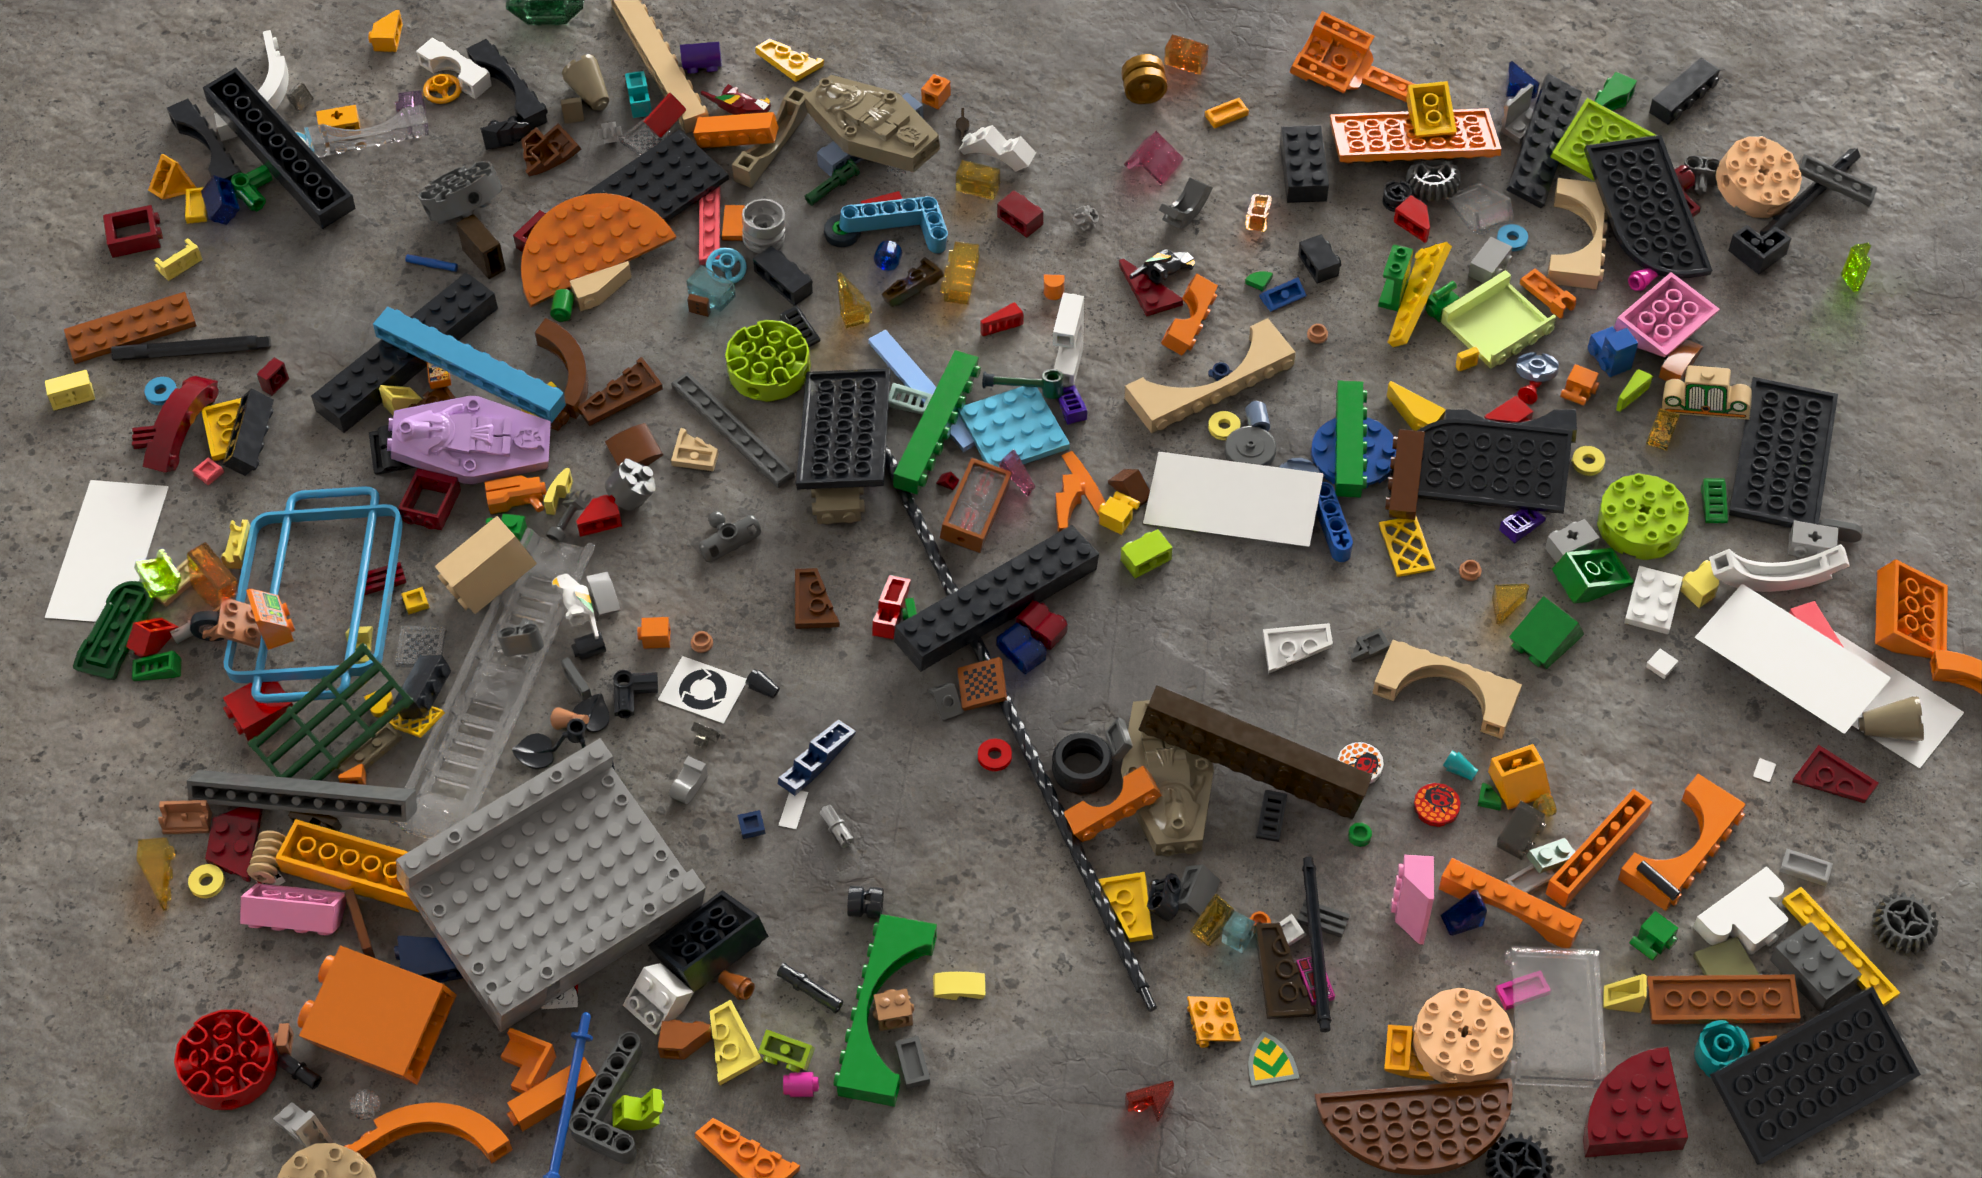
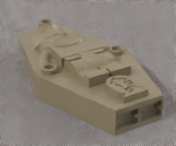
(872, 123)
(1185, 781)

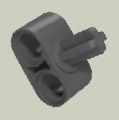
(1704, 171)
(520, 639)

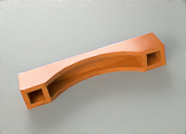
(1551, 922)

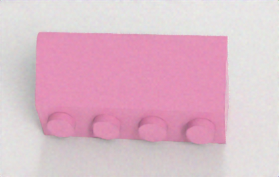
(1414, 895)
(292, 908)

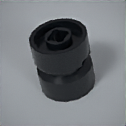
(856, 902)

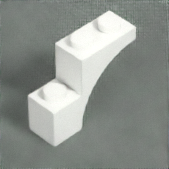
(989, 141)

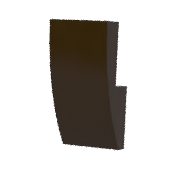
(317, 819)

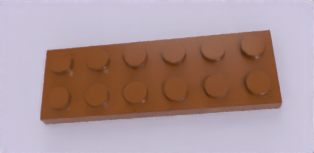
(130, 327)
(1724, 998)

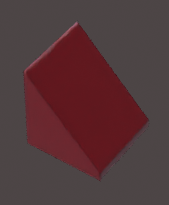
(948, 480)

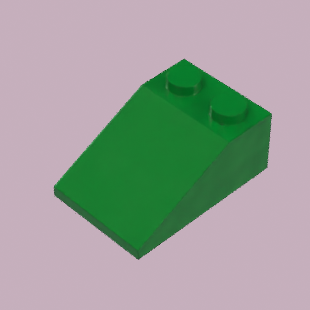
(1591, 574)

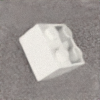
(657, 997)

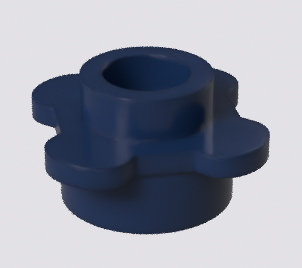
(1219, 368)

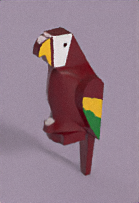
(737, 102)

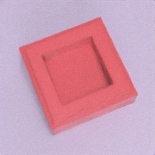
(208, 471)

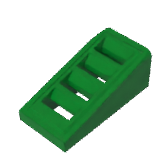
(1714, 487)
(171, 667)

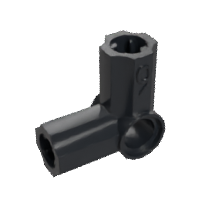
(637, 684)

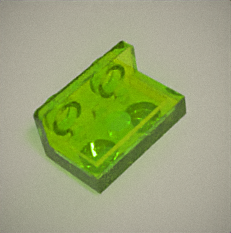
(158, 575)

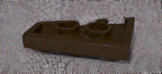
(918, 279)

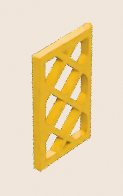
(1424, 552)

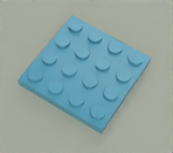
(1016, 422)

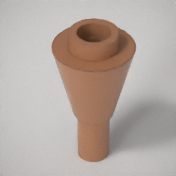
(561, 717)

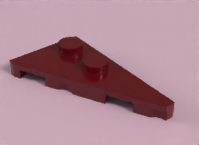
(1150, 296)

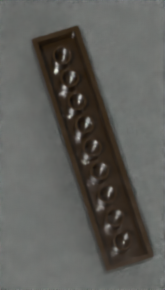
(1255, 752)

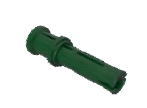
(838, 177)

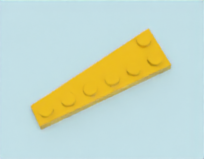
(1420, 284)

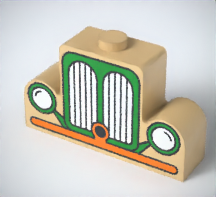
(1707, 394)

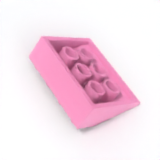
(1666, 316)

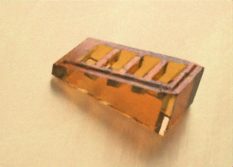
(1258, 214)

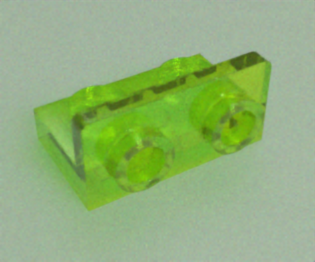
(1857, 266)

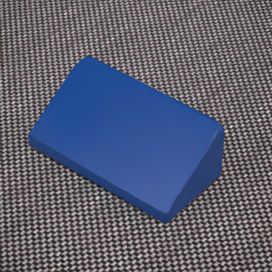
(1283, 294)

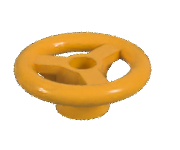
(441, 84)

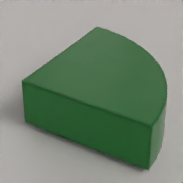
(1259, 280)
(1489, 798)

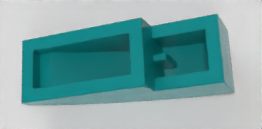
(638, 94)

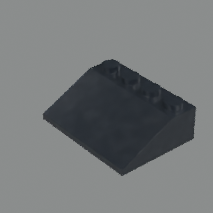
(709, 940)

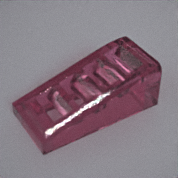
(1019, 473)

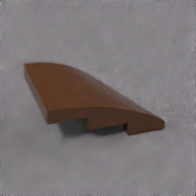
(547, 150)

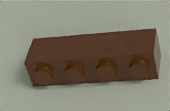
(1406, 474)

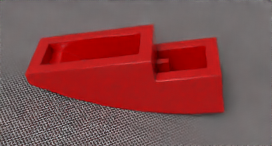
(890, 607)

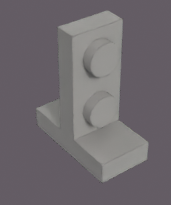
(302, 1126)

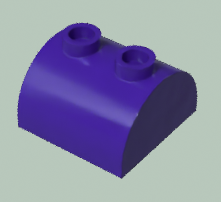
(701, 56)

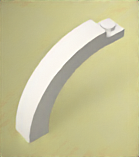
(1778, 576)

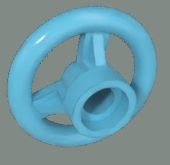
(730, 257)

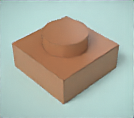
(284, 1039)

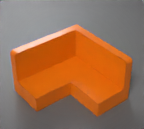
(532, 1057)

